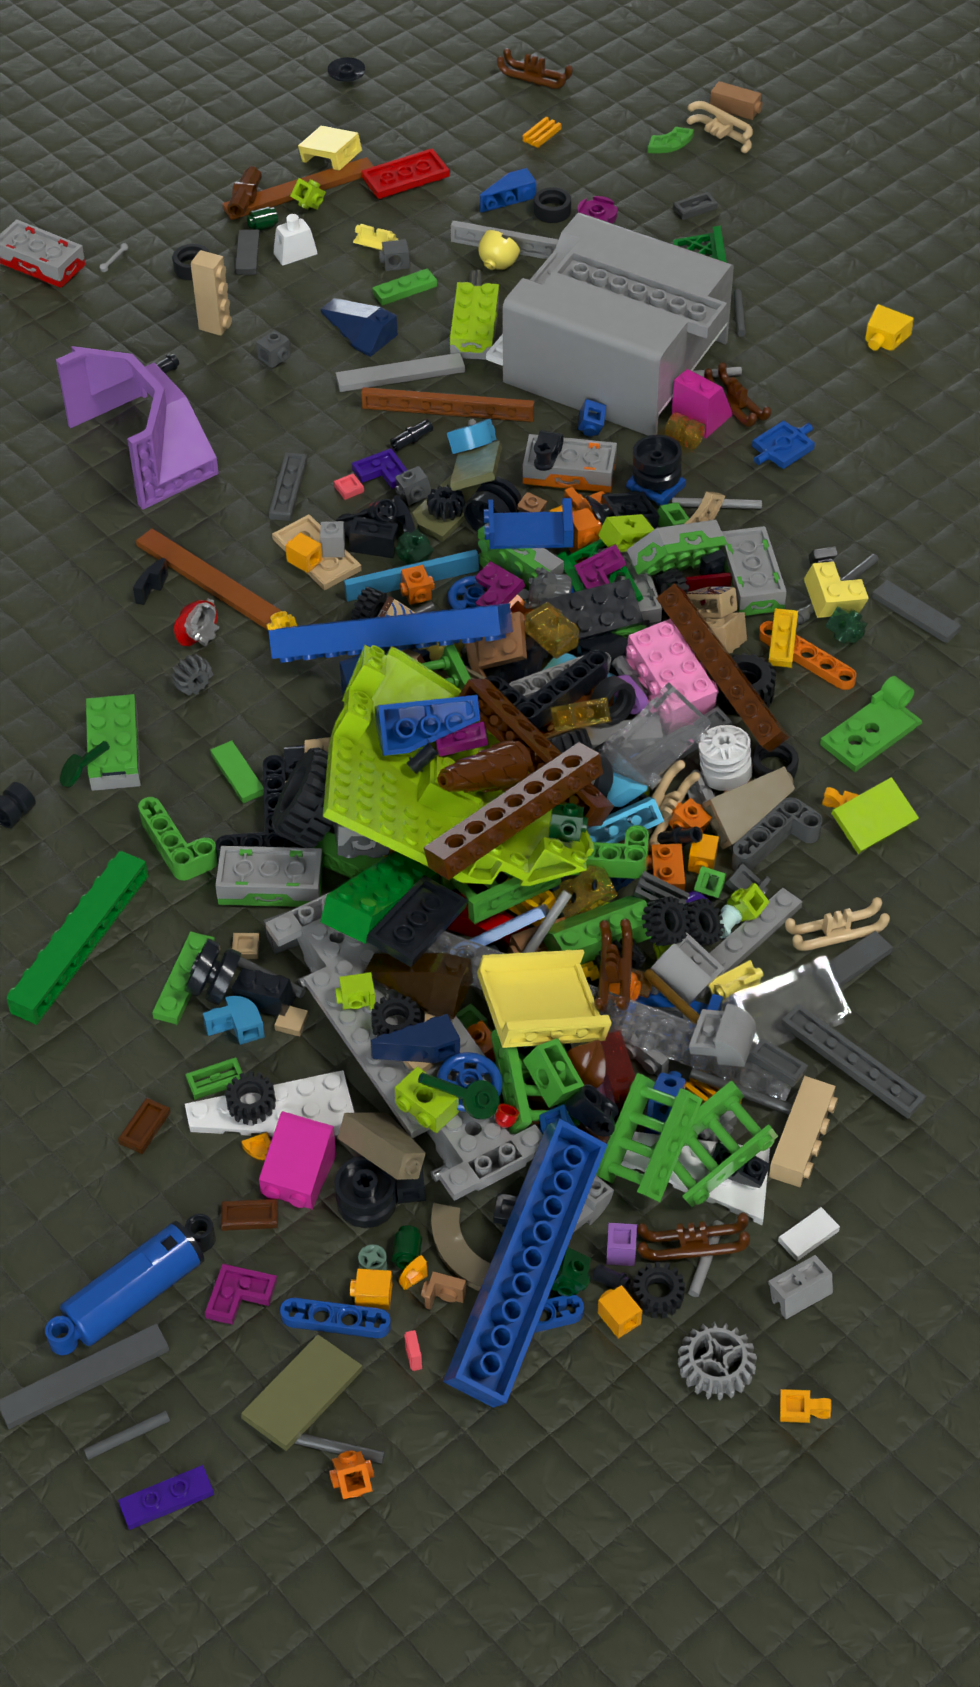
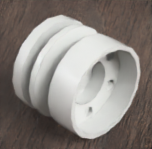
(725, 757)

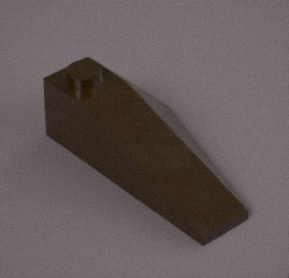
(434, 981)

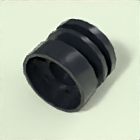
(504, 497)

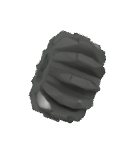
(192, 674)

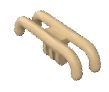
(722, 124)
(668, 802)
(837, 928)

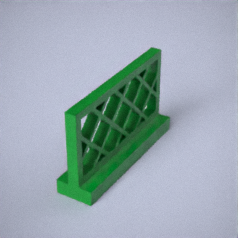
(716, 243)
(589, 551)

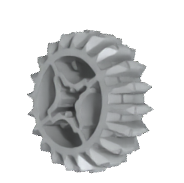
(724, 1347)

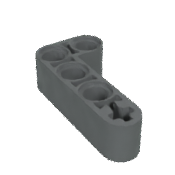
(787, 818)

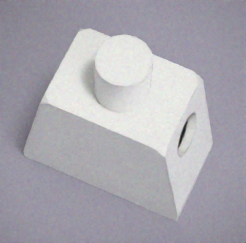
(293, 241)

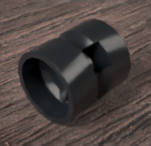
(14, 803)

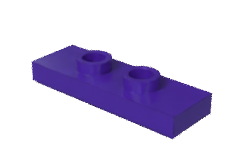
(166, 1497)

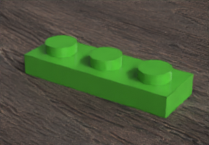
(404, 286)

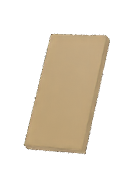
(330, 569)

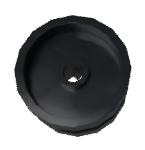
(657, 462)
(212, 971)
(365, 1193)

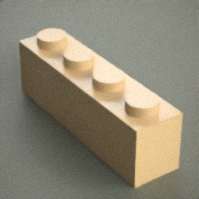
(211, 292)
(802, 1131)

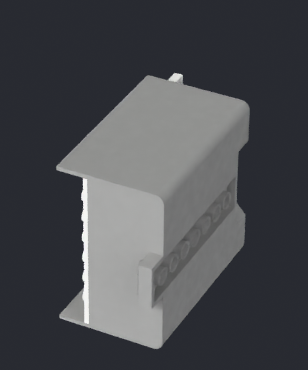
(613, 321)

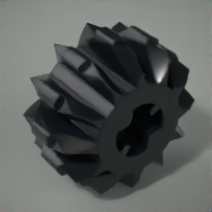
(445, 503)

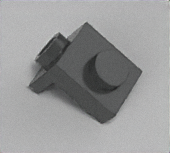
(743, 878)

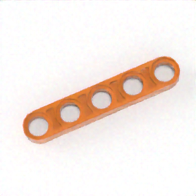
(819, 657)

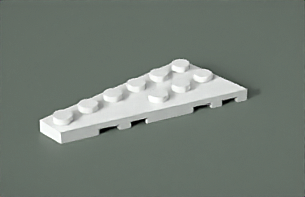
(316, 1098)
(729, 1193)

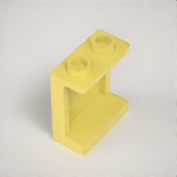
(331, 143)

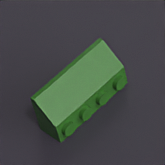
(584, 933)

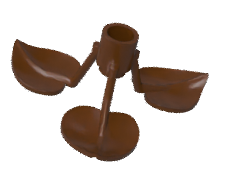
(591, 1067)

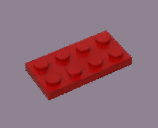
(405, 173)

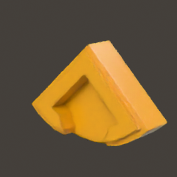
(257, 1146)
(414, 1273)

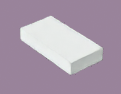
(808, 1234)

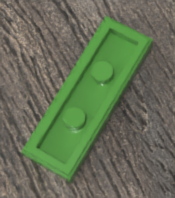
(237, 772)

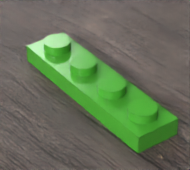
(174, 997)

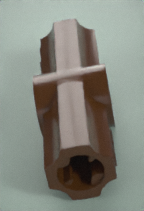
(244, 192)

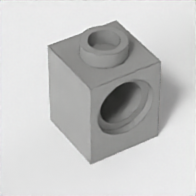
(332, 539)

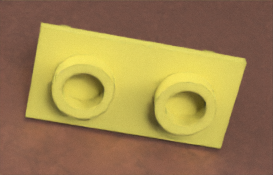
(370, 239)
(736, 979)

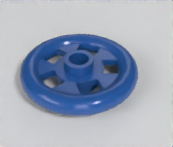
(470, 596)
(483, 1067)

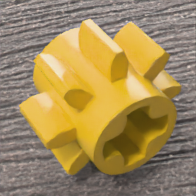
(280, 620)

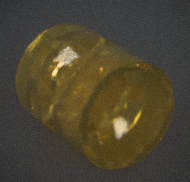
(685, 431)

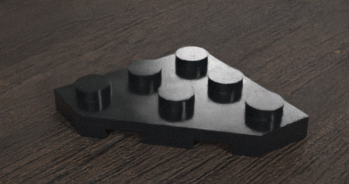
(522, 668)

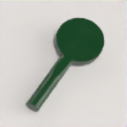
(73, 766)
(478, 1098)

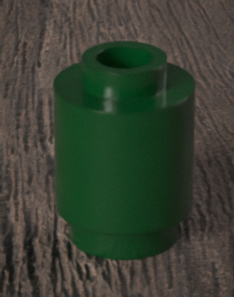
(262, 218)
(406, 1246)

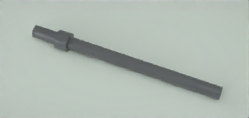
(804, 613)

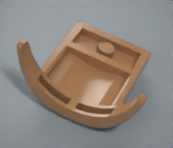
(499, 652)

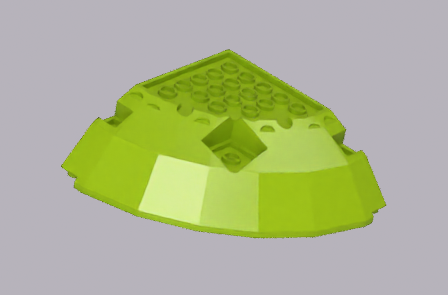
(410, 810)

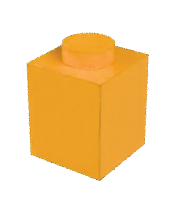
(304, 552)
(703, 853)
(372, 1288)
(619, 1311)

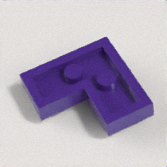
(382, 463)

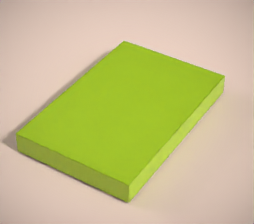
(874, 815)

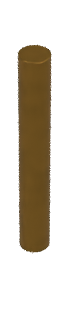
(671, 995)

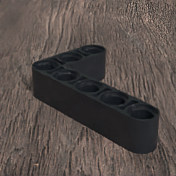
(560, 691)
(273, 782)

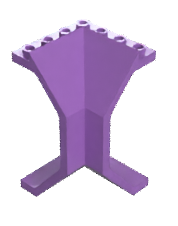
(172, 448)

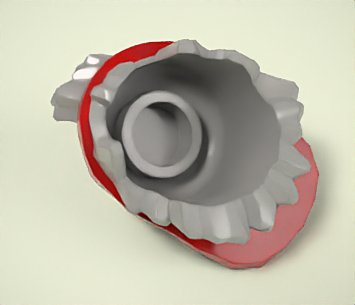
(196, 623)

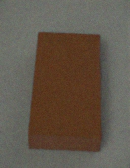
(144, 1125)
(249, 1214)

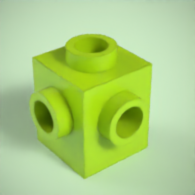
(308, 194)

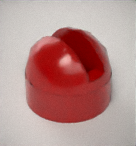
(506, 1115)

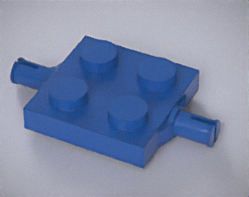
(783, 444)

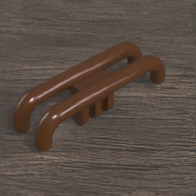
(533, 70)
(738, 398)
(613, 968)
(694, 1240)

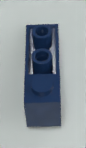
(423, 1042)

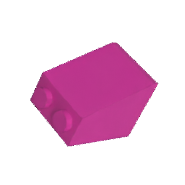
(700, 401)
(298, 1160)

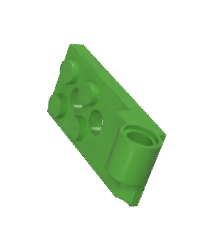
(883, 714)

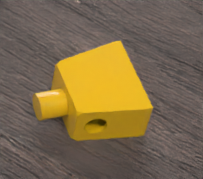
(888, 328)

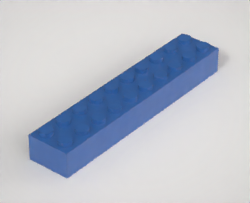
(397, 631)
(525, 1264)

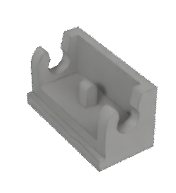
(801, 1286)

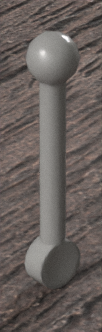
(104, 267)

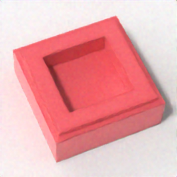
(348, 486)
(413, 1350)

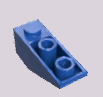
(510, 189)

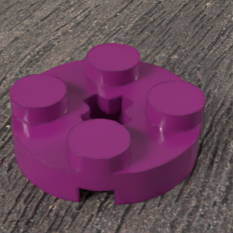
(604, 206)

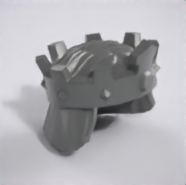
(544, 587)

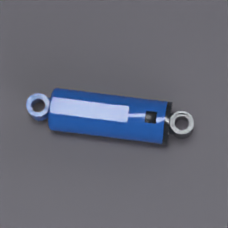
(131, 1284)

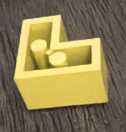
(829, 591)

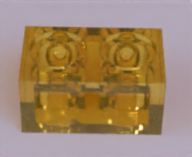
(585, 897)

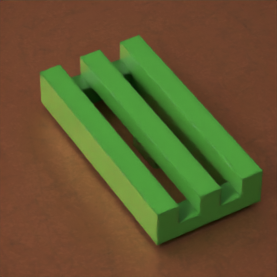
(216, 1082)

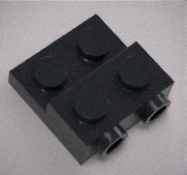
(631, 504)

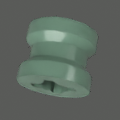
(371, 1254)

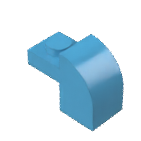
(471, 436)
(238, 1015)

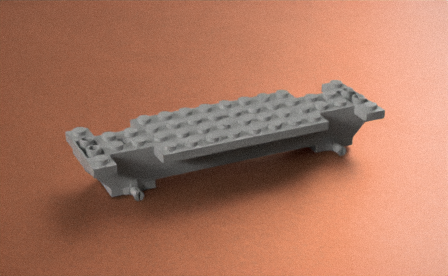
(467, 1159)

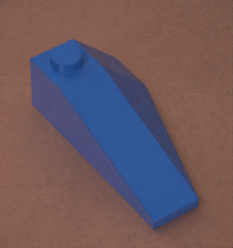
(414, 724)

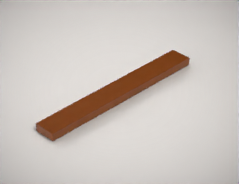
(328, 179)
(448, 404)
(207, 577)

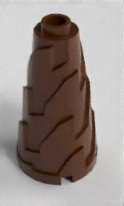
(489, 770)

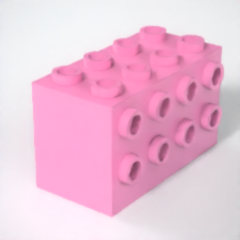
(664, 657)

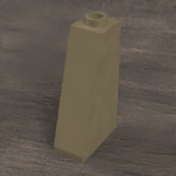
(746, 805)
(382, 1143)

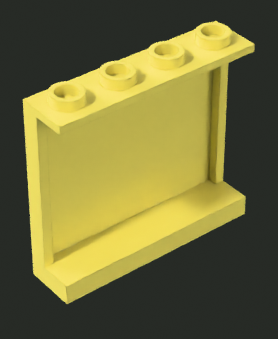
(540, 998)

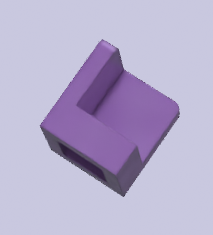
(621, 1244)

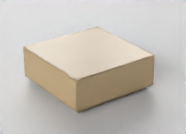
(247, 944)
(292, 1022)

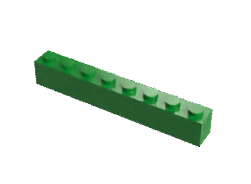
(77, 937)

